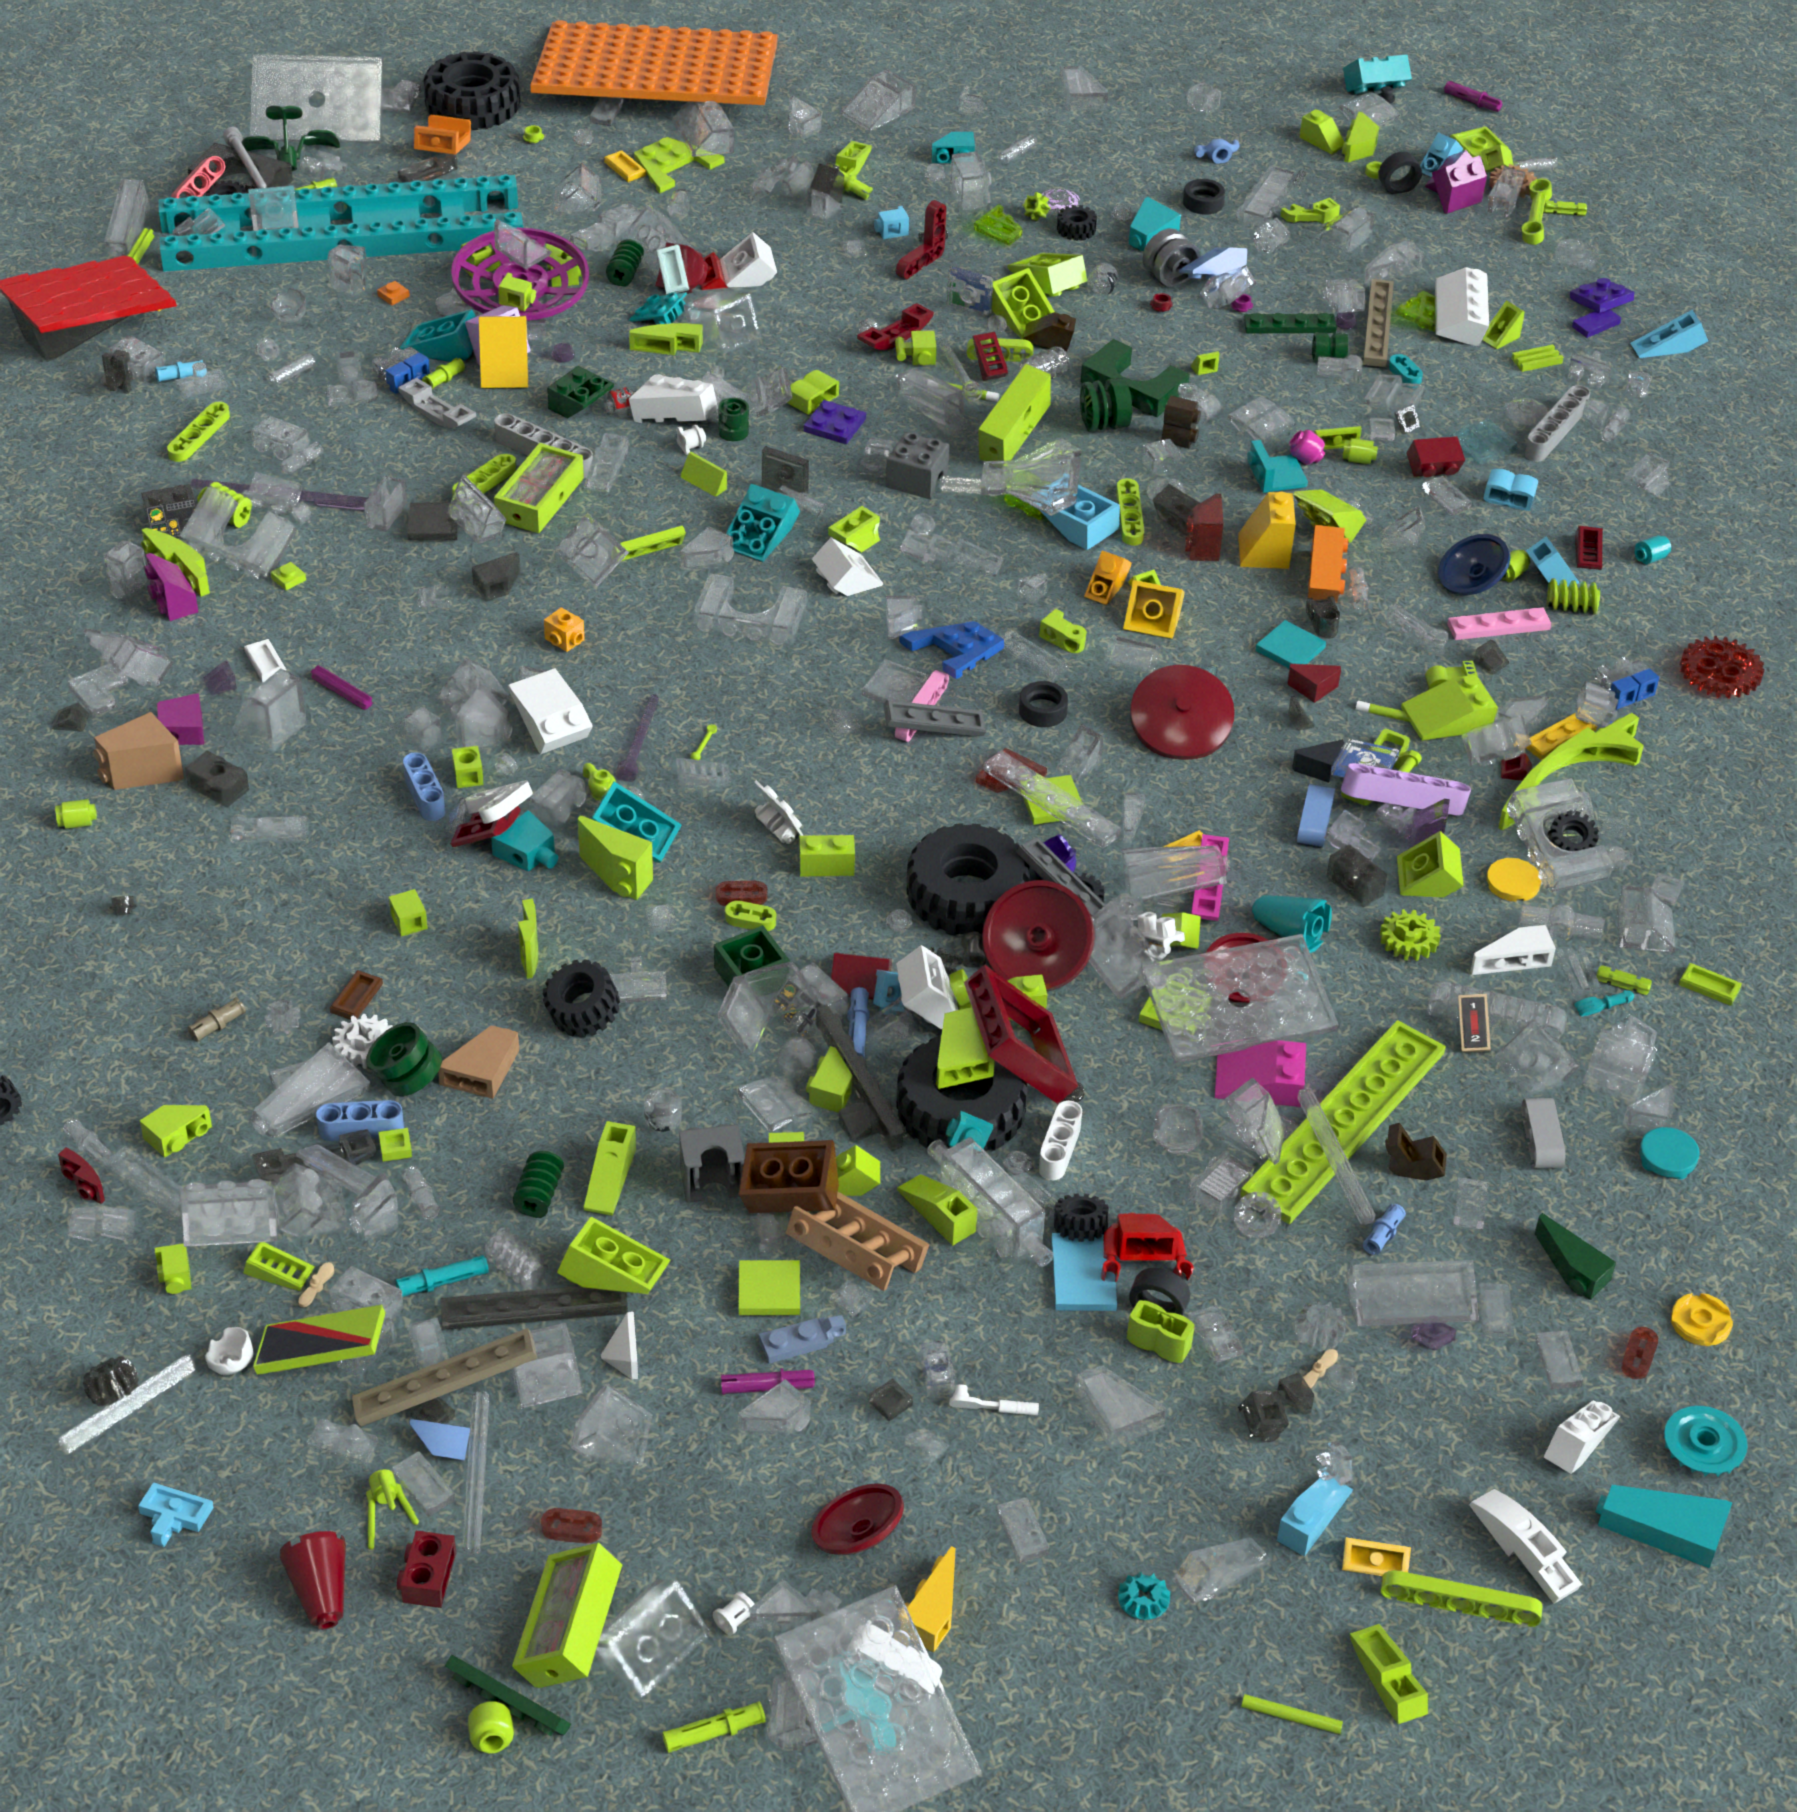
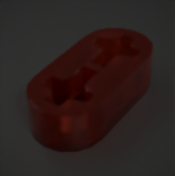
(741, 891)
(1633, 1350)
(571, 1525)

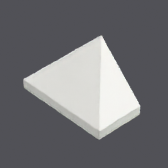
(622, 1348)

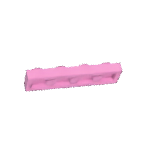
(1499, 623)

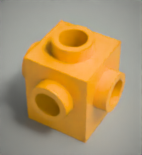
(564, 629)

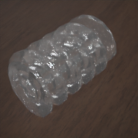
(1051, 361)
(515, 1258)

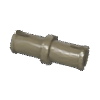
(216, 1019)

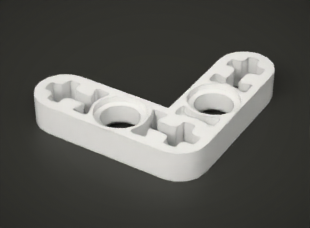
(498, 801)

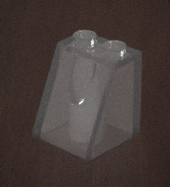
(726, 319)
(272, 711)

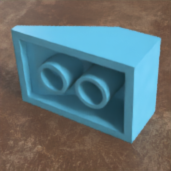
(1087, 520)

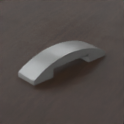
(420, 397)

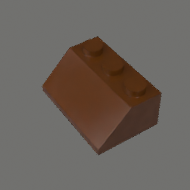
(789, 1175)

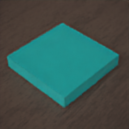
(1290, 645)

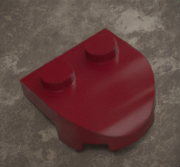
(694, 266)

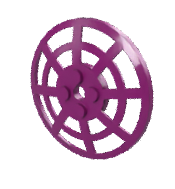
(534, 274)

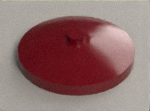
(1182, 712)
(1039, 932)

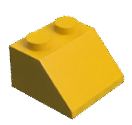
(1153, 609)

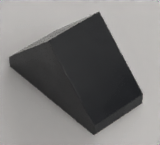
(1317, 760)

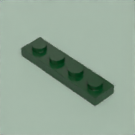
(1289, 323)
(518, 1704)

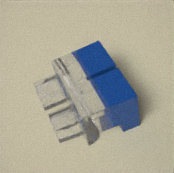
(401, 367)
(1628, 680)

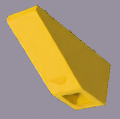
(933, 1602)

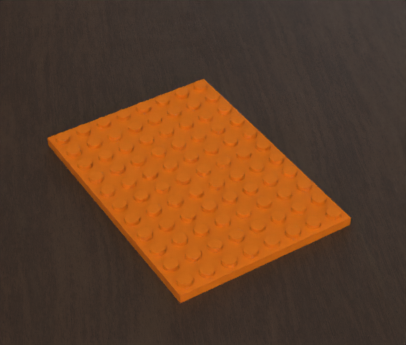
(656, 63)

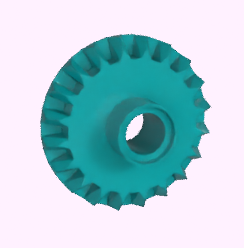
(1705, 1440)

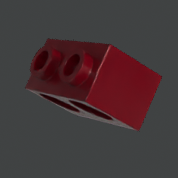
(432, 1569)

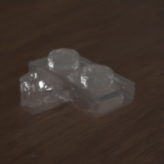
(640, 984)

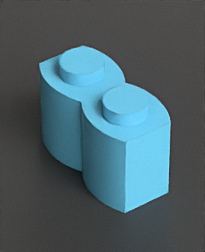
(1510, 489)

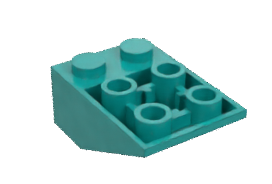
(762, 522)

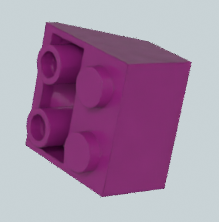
(169, 588)

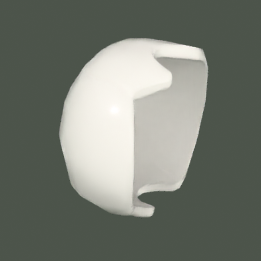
(231, 1352)

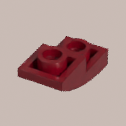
(86, 1178)

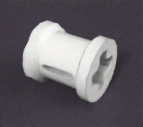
(733, 1613)

